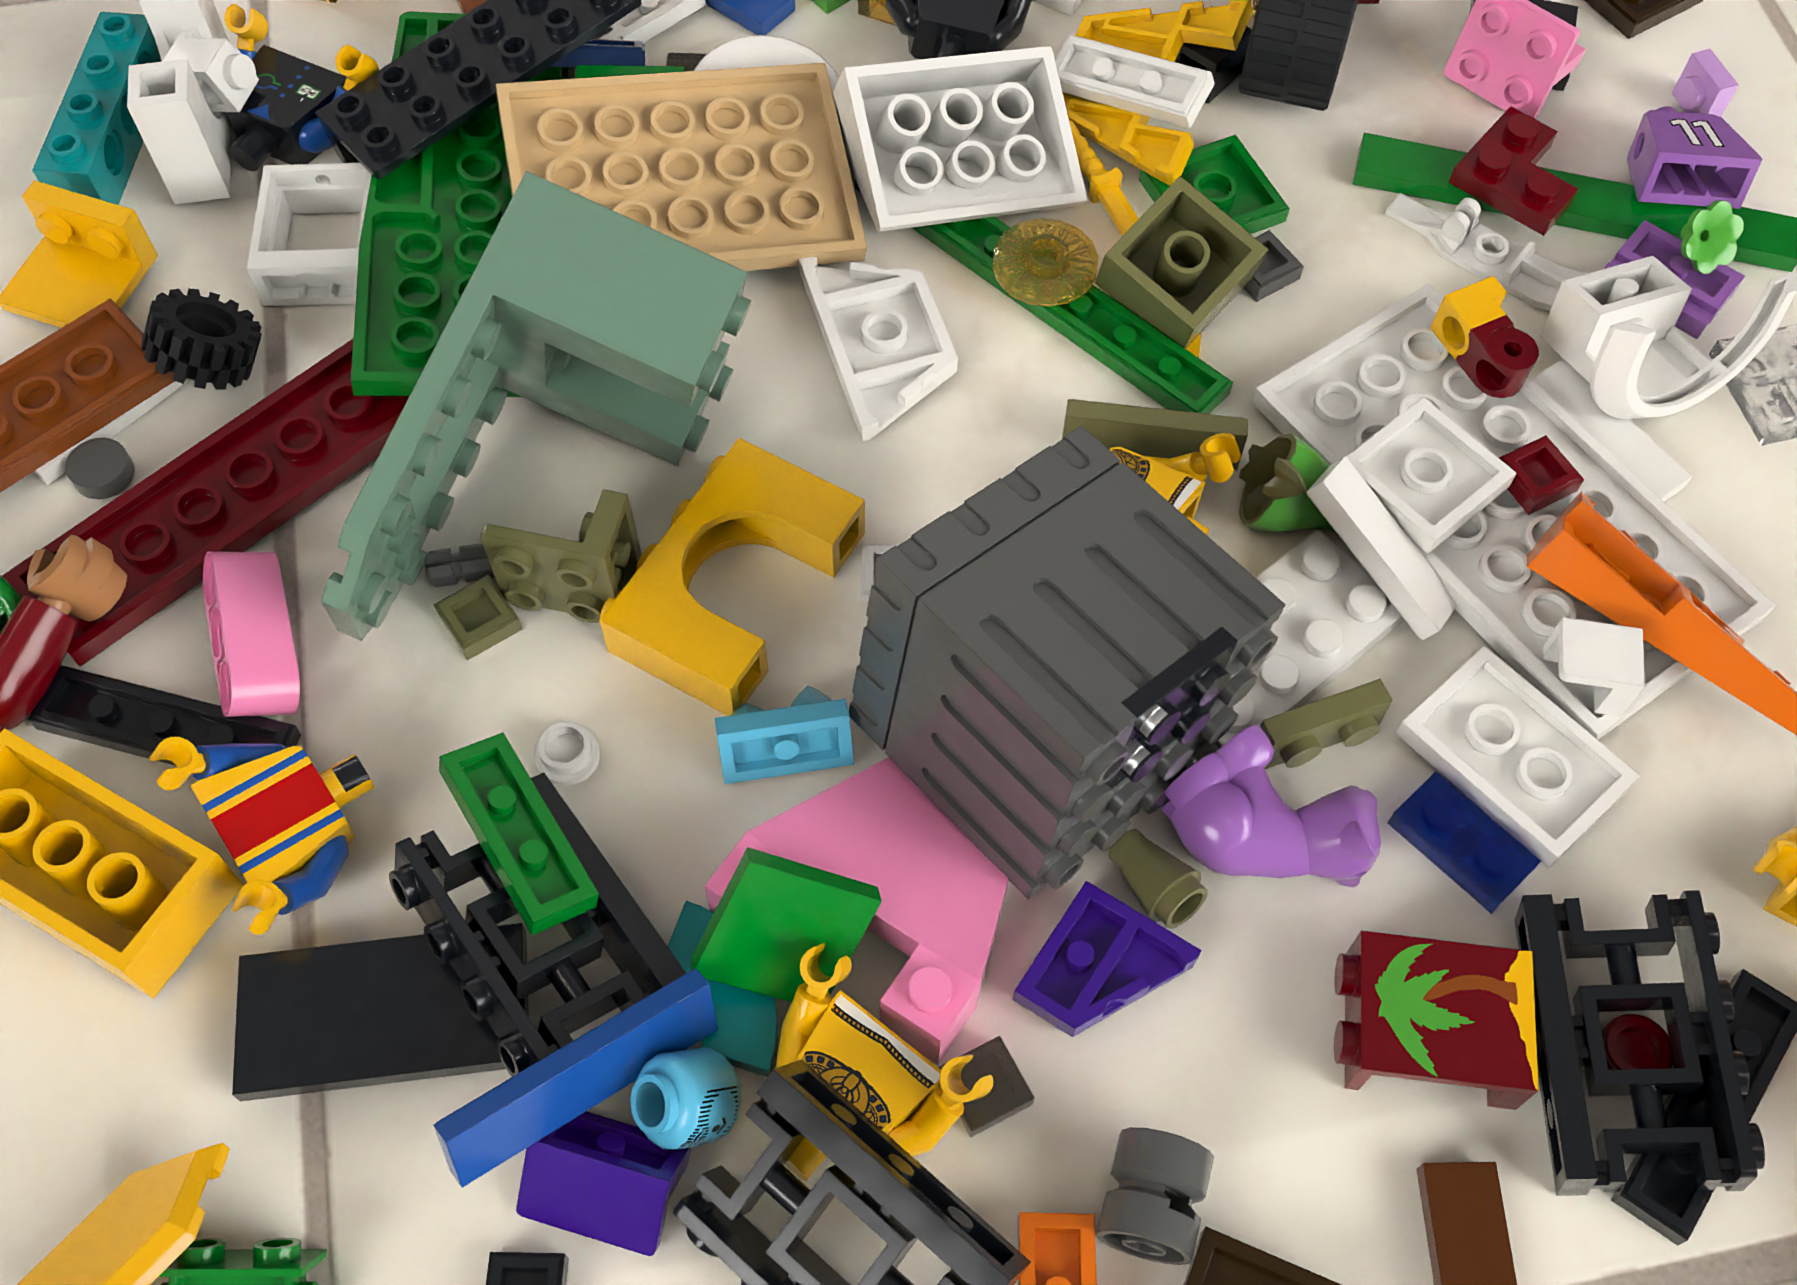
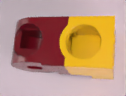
(1484, 338)

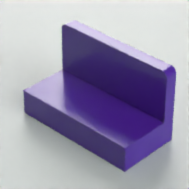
(601, 1182)

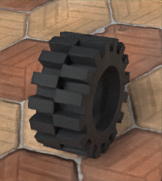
(201, 339)

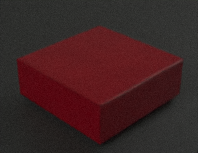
(1541, 475)

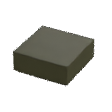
(478, 617)

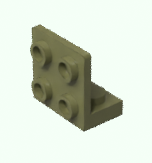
(567, 573)

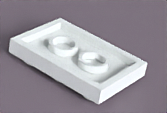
(1517, 755)

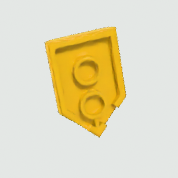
(136, 1227)

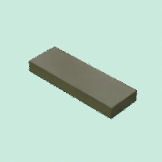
(1151, 430)

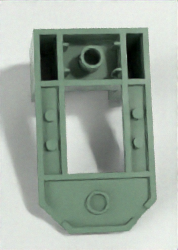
(566, 314)

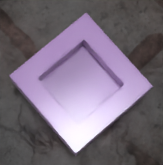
(1704, 85)

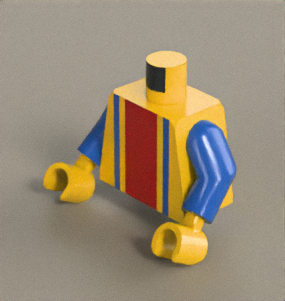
(272, 816)

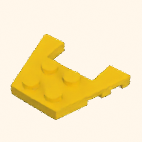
(1161, 35)

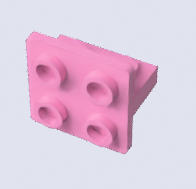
(1513, 54)

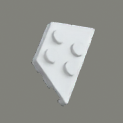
(880, 338)

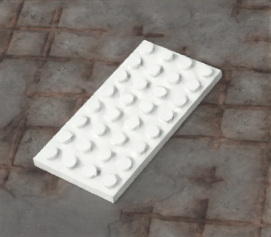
(1393, 361)

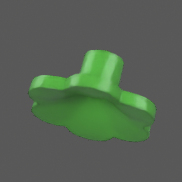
(1711, 236)

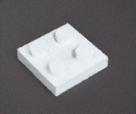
(1430, 473)

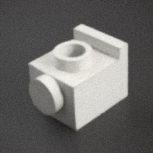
(220, 68)

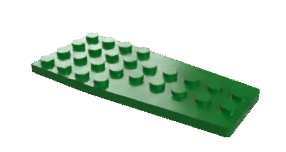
(425, 236)

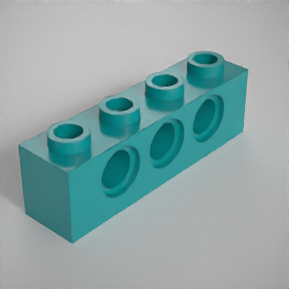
(93, 133)

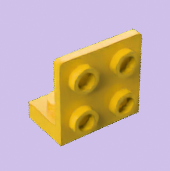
(85, 257)

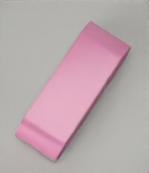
(250, 634)

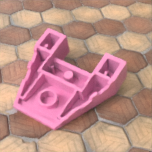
(933, 888)

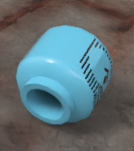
(686, 1098)

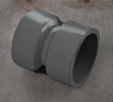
(1153, 1205)

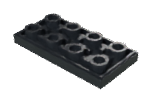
(356, 1018)

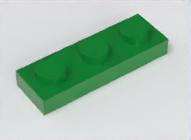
(518, 833)

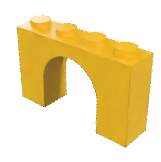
(743, 501)

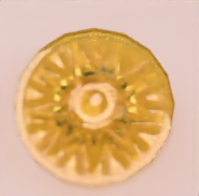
(1045, 262)

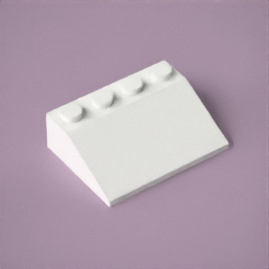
(959, 137)

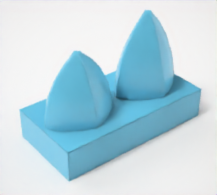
(785, 740)

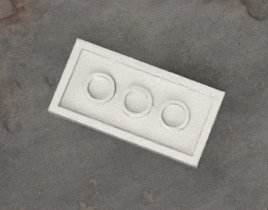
(1326, 626)

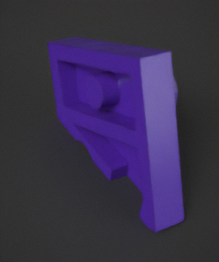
(1100, 962)

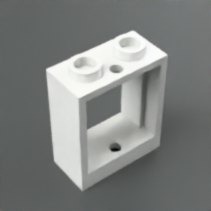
(305, 275)

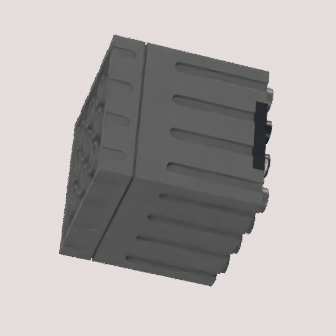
(1056, 657)

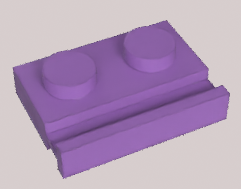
(1708, 291)

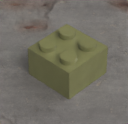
(1180, 263)

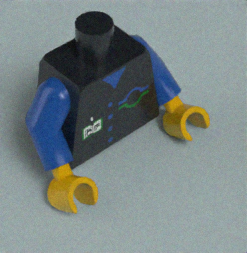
(282, 107)

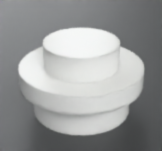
(567, 753)

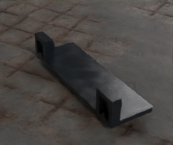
(456, 76)

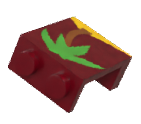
(1438, 1015)

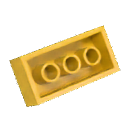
(103, 869)

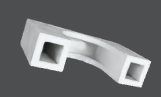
(170, 109)

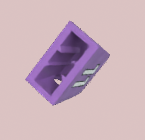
(1690, 159)

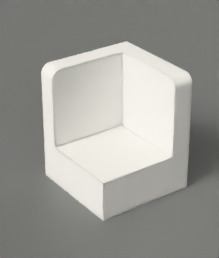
(1602, 657)

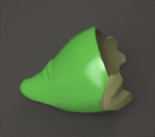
(1278, 486)

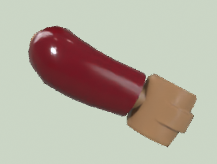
(38, 634)

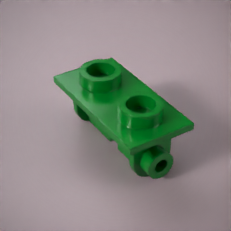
(268, 1263)

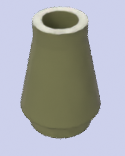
(1162, 883)

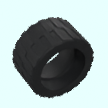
(1297, 50)

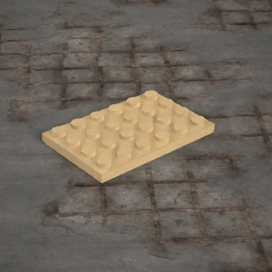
(710, 157)

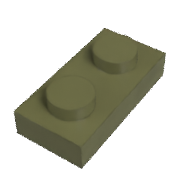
(1343, 717)

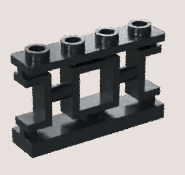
(490, 968)
(1694, 1038)
(869, 1177)

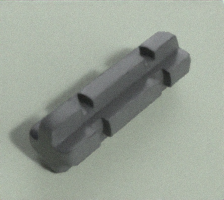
(444, 567)

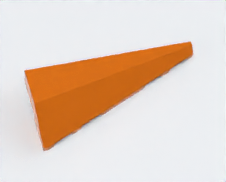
(1626, 585)

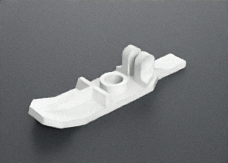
(1463, 241)

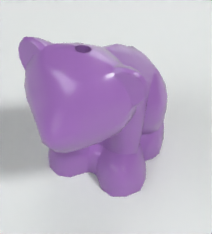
(1243, 828)

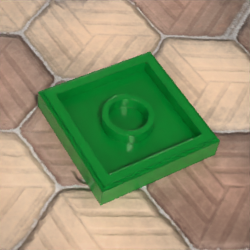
(1230, 181)
(777, 914)

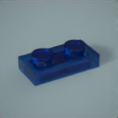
(1463, 842)

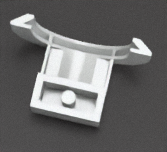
(1625, 342)

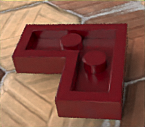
(1505, 176)

